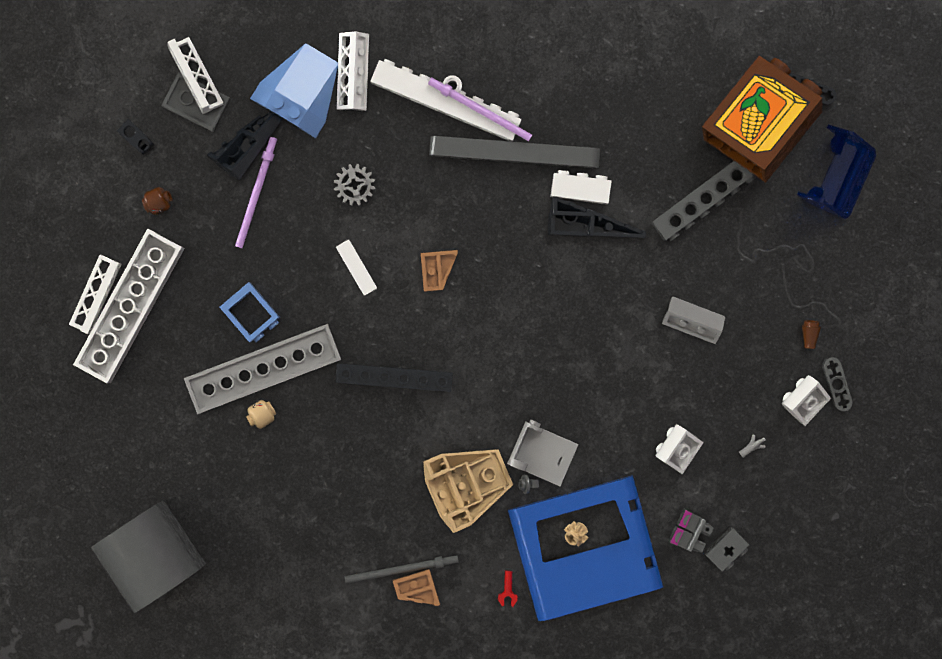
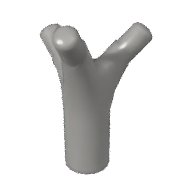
(753, 445)

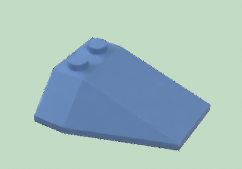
(300, 89)

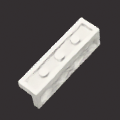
(356, 71)
(188, 75)
(99, 296)

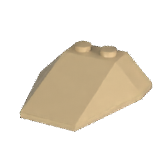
(465, 485)

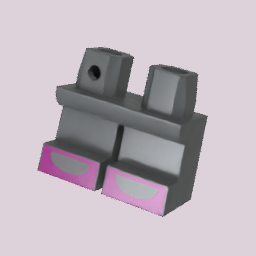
(687, 539)

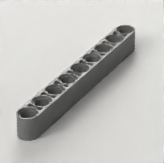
(514, 152)

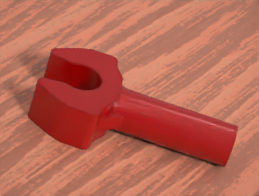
(508, 589)

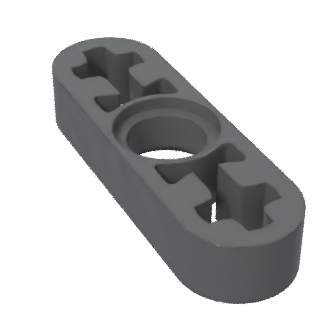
(836, 399)

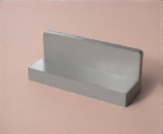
(694, 320)

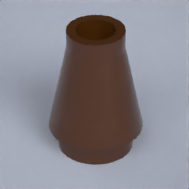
(810, 333)

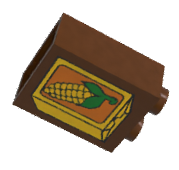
(763, 117)

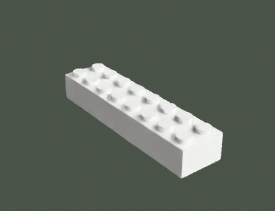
(128, 306)

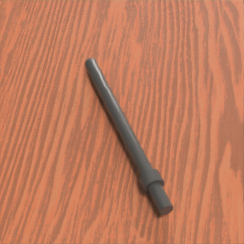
(438, 562)

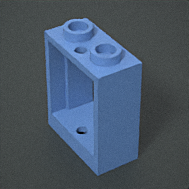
(240, 295)

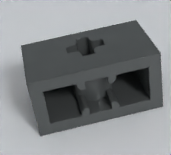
(716, 550)

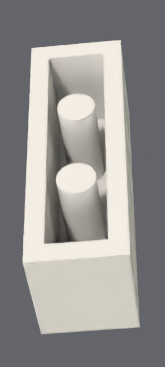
(581, 187)

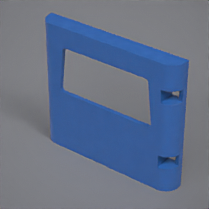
(592, 575)

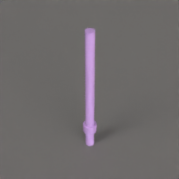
(447, 90)
(267, 156)

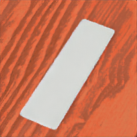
(356, 267)

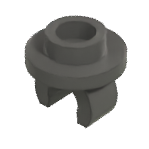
(526, 483)

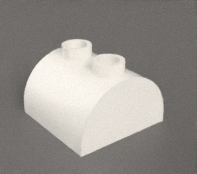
(806, 399)
(678, 448)

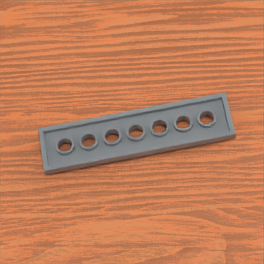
(251, 361)

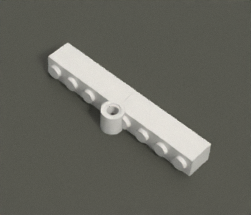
(418, 90)

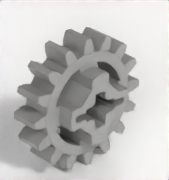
(352, 176)

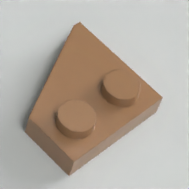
(436, 268)
(417, 588)

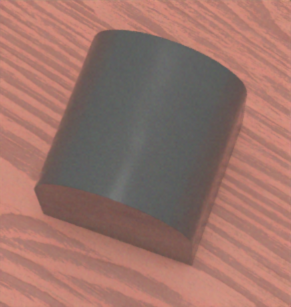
(148, 556)

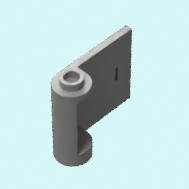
(540, 451)

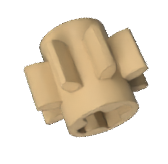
(576, 533)

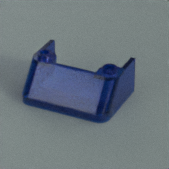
(845, 175)

